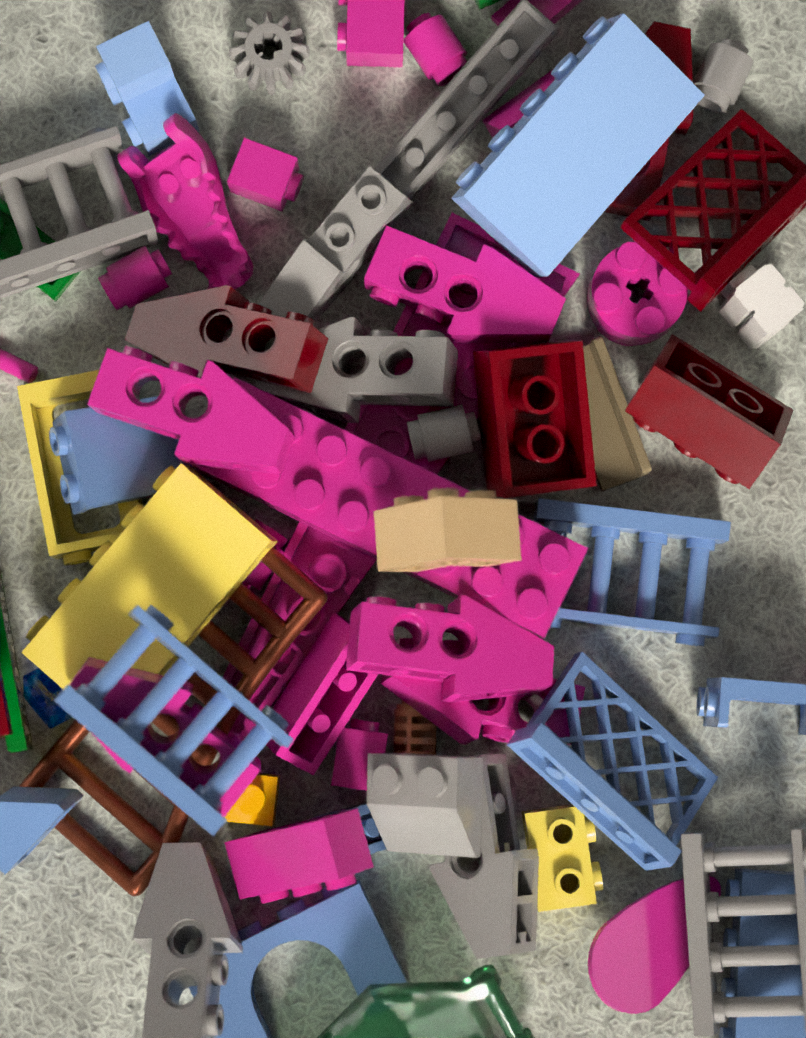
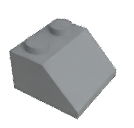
(427, 802)

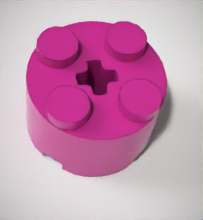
(610, 292)

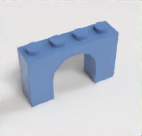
(339, 922)

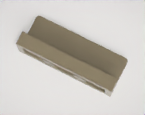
(615, 439)

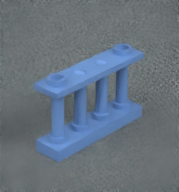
(653, 532)
(127, 734)

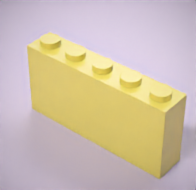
(176, 553)

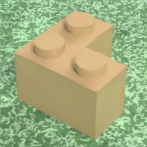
(447, 531)

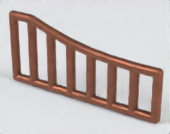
(253, 671)

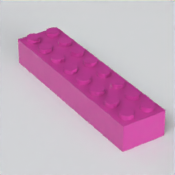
(341, 479)

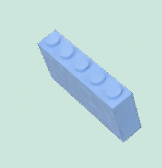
(576, 144)

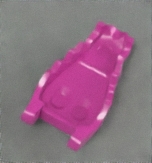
(189, 204)

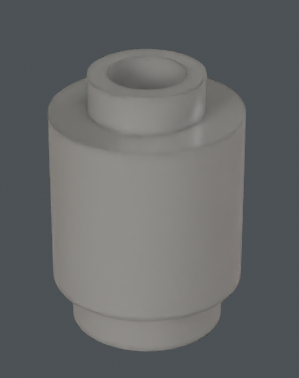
(722, 75)
(443, 433)

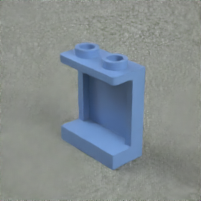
(108, 458)
(715, 698)

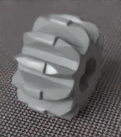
(287, 53)

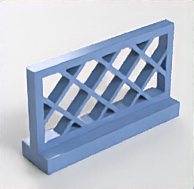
(601, 798)

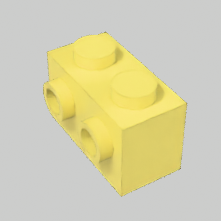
(565, 866)

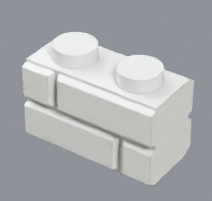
(759, 304)

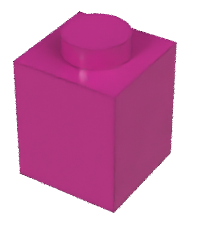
(265, 175)
(352, 753)

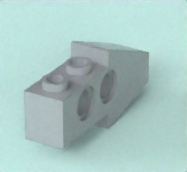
(337, 248)
(340, 394)
(499, 897)
(180, 905)

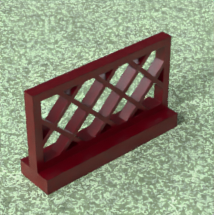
(746, 241)

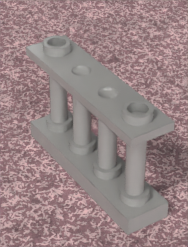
(83, 245)
(707, 907)

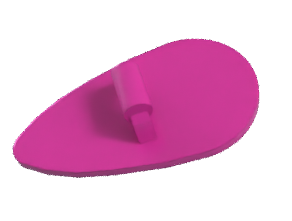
(642, 950)

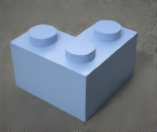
(143, 80)

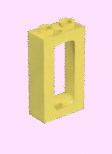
(37, 408)

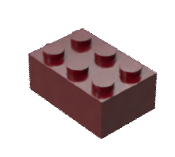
(710, 412)
(535, 418)

